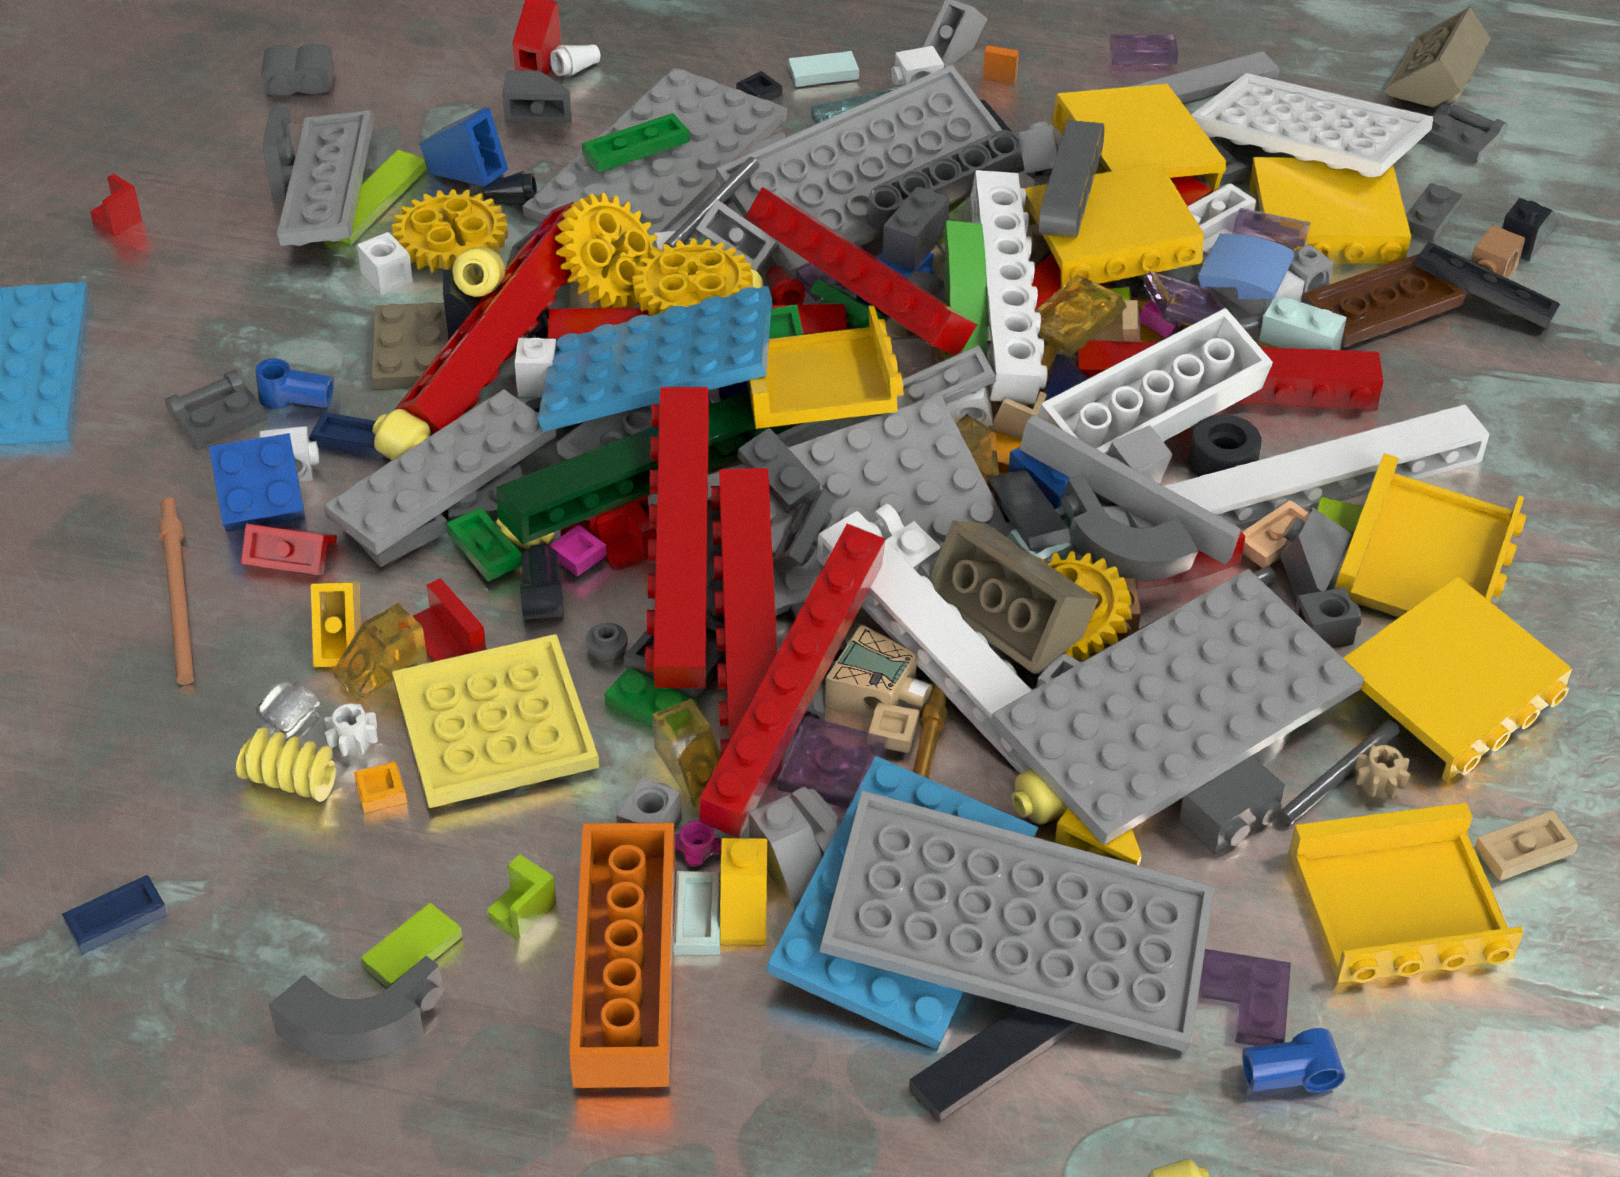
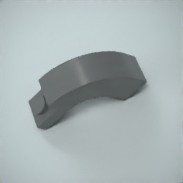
(1135, 552)
(357, 1027)

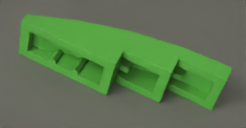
(966, 277)

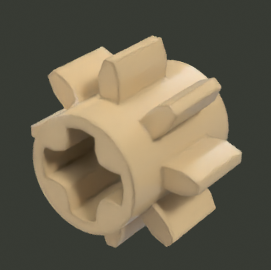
(1382, 771)

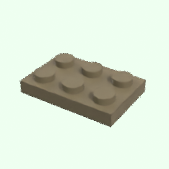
(406, 342)

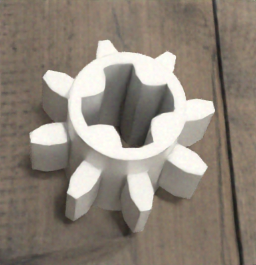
(351, 730)

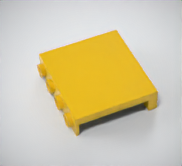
(1143, 129)
(1349, 214)
(1128, 227)
(827, 377)
(1423, 537)
(1460, 675)
(1400, 893)

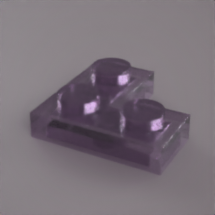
(1258, 988)

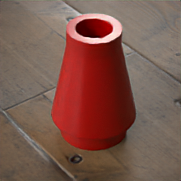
(784, 287)

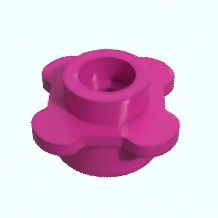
(697, 833)

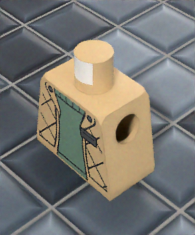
(874, 672)

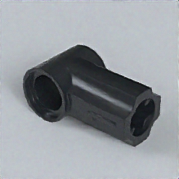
(540, 588)

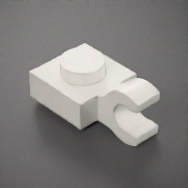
(911, 539)

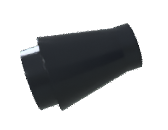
(512, 189)

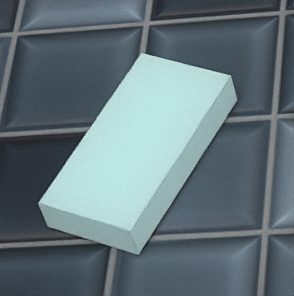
(823, 68)
(697, 913)

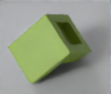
(526, 900)

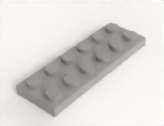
(326, 178)
(438, 472)

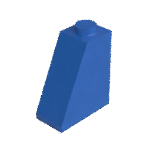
(466, 150)

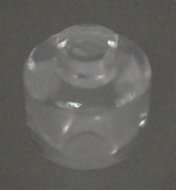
(289, 710)

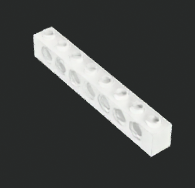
(1011, 299)

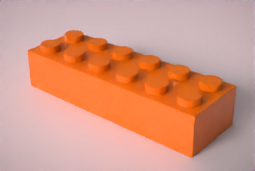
(624, 956)

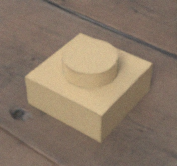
(895, 723)

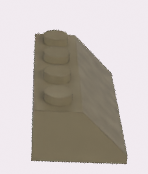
(1440, 61)
(1010, 595)

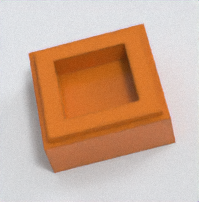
(1000, 64)

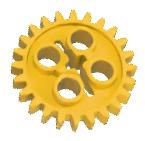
(466, 219)
(603, 248)
(689, 275)
(1110, 609)

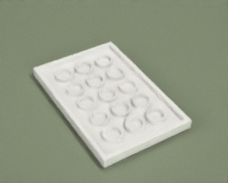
(1312, 124)

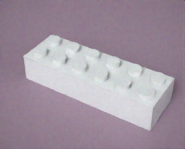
(1164, 385)

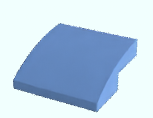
(1248, 264)

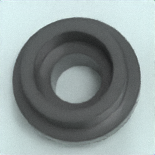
(606, 641)

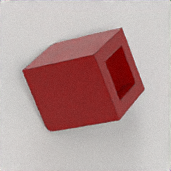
(119, 209)
(625, 536)

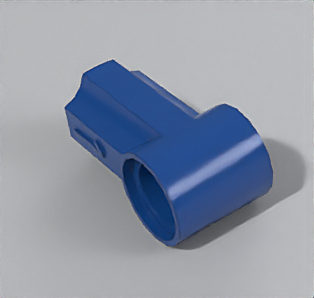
(281, 386)
(1306, 1061)

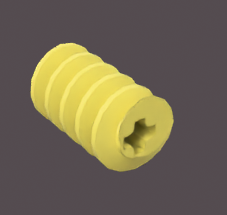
(287, 764)

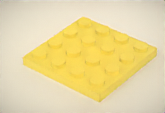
(494, 720)

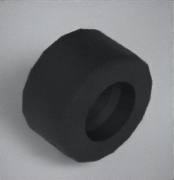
(1223, 443)

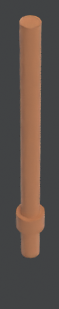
(171, 535)

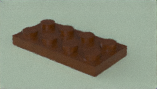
(1385, 299)

